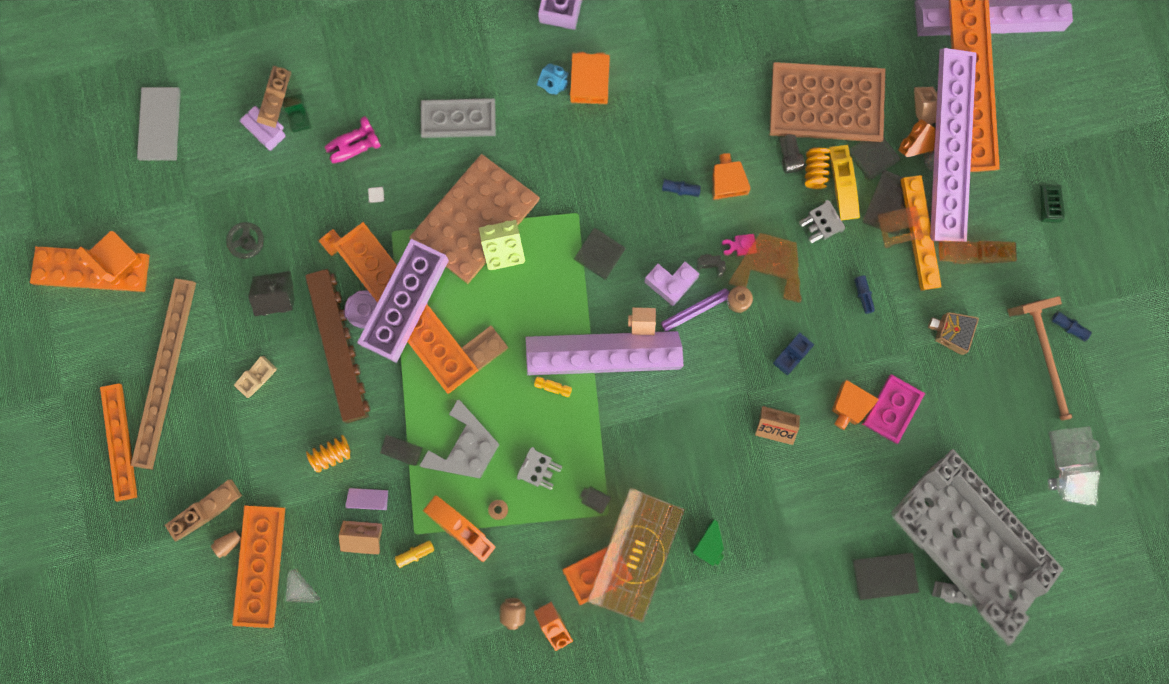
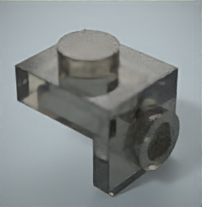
(709, 261)

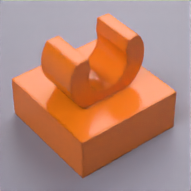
(328, 240)

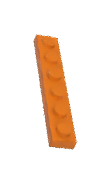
(118, 442)

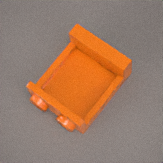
(589, 78)

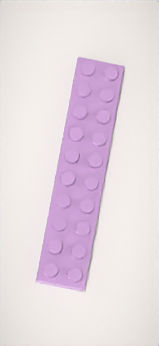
(953, 145)

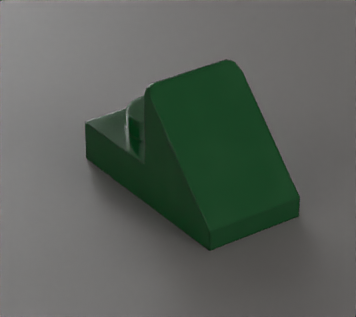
(297, 113)

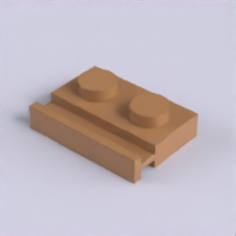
(485, 348)

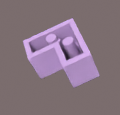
(669, 286)

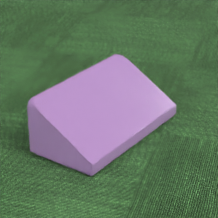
(367, 499)

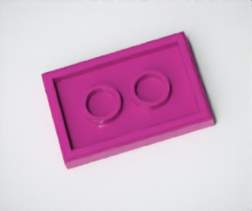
(894, 409)

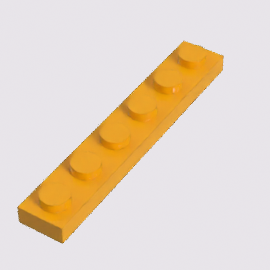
(923, 249)

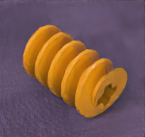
(815, 168)
(329, 455)

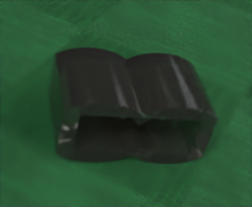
(595, 499)

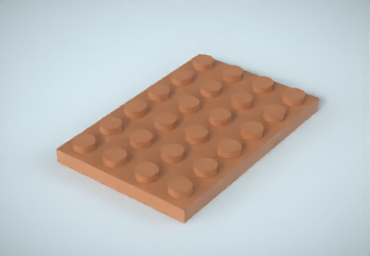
(827, 102)
(478, 199)

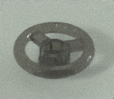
(250, 245)

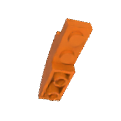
(459, 528)

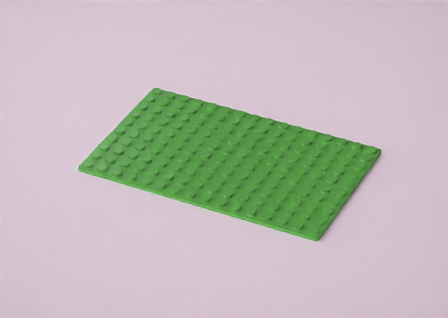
(519, 302)

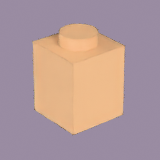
(642, 321)

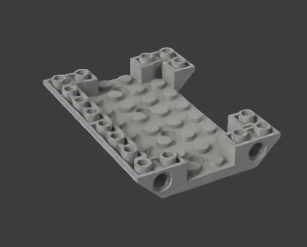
(984, 534)

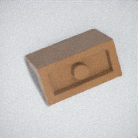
(360, 537)

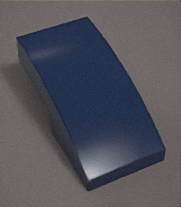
(793, 354)

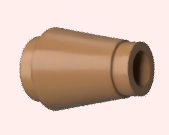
(225, 544)

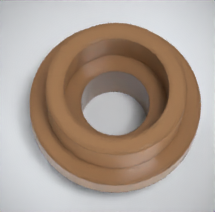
(504, 512)

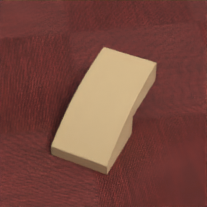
(255, 377)

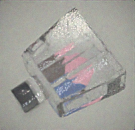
(1077, 483)

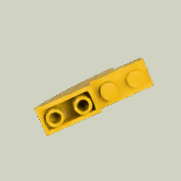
(844, 182)

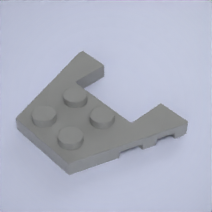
(471, 451)

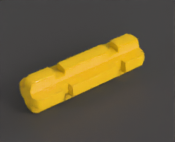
(552, 386)

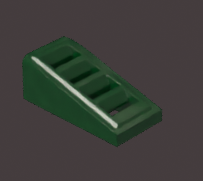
(1045, 209)

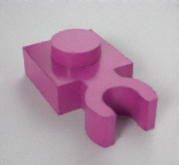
(741, 244)

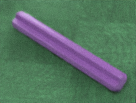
(695, 310)

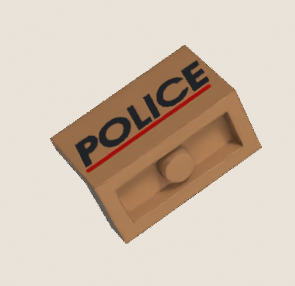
(778, 425)

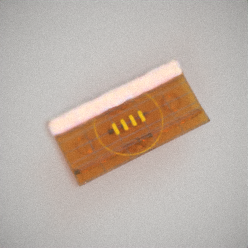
(636, 555)

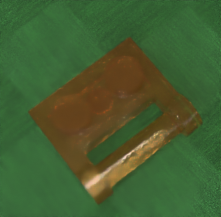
(900, 220)

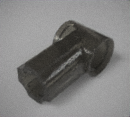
(792, 159)

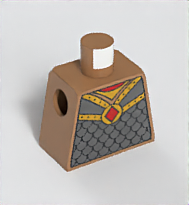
(954, 331)

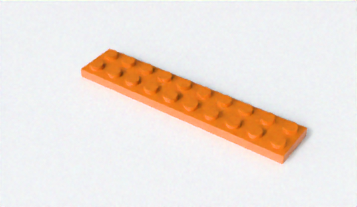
(972, 33)
(430, 337)

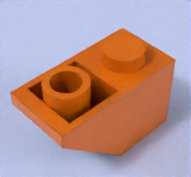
(919, 140)
(553, 626)

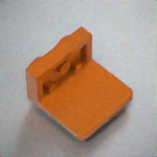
(107, 257)

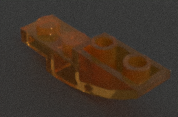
(977, 252)

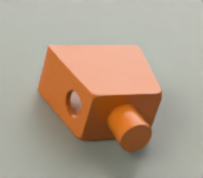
(729, 179)
(852, 404)

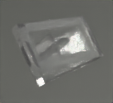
(298, 589)

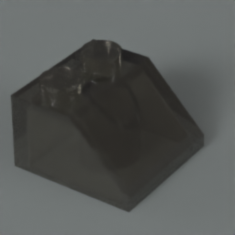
(272, 293)

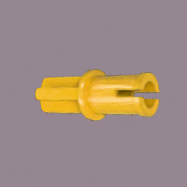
(414, 554)

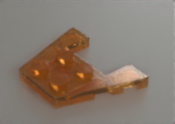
(772, 257)

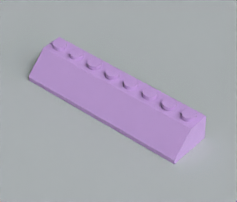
(1005, 16)
(603, 353)

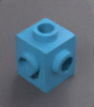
(553, 79)

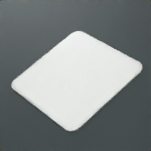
(376, 194)

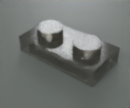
(401, 450)

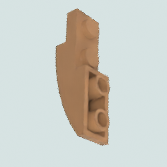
(273, 97)
(203, 511)

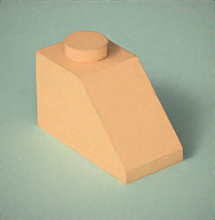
(926, 104)

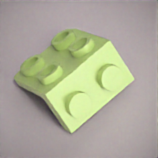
(502, 245)

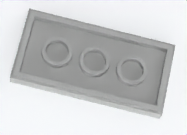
(458, 118)
(158, 123)

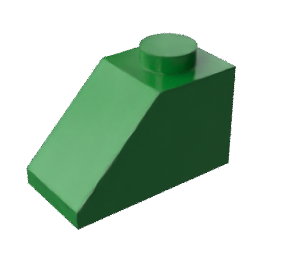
(710, 545)

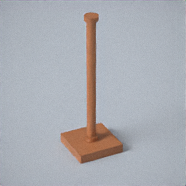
(1035, 309)

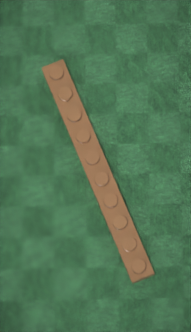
(163, 374)

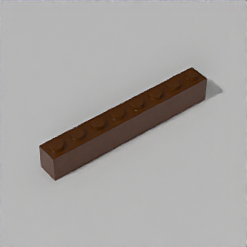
(337, 346)

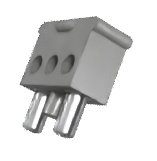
(828, 216)
(529, 465)
(950, 593)

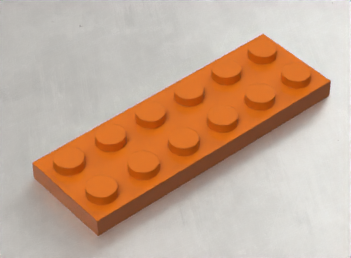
(63, 269)
(259, 567)

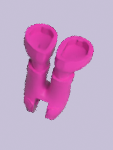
(342, 142)

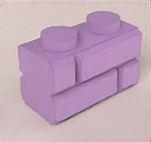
(265, 134)

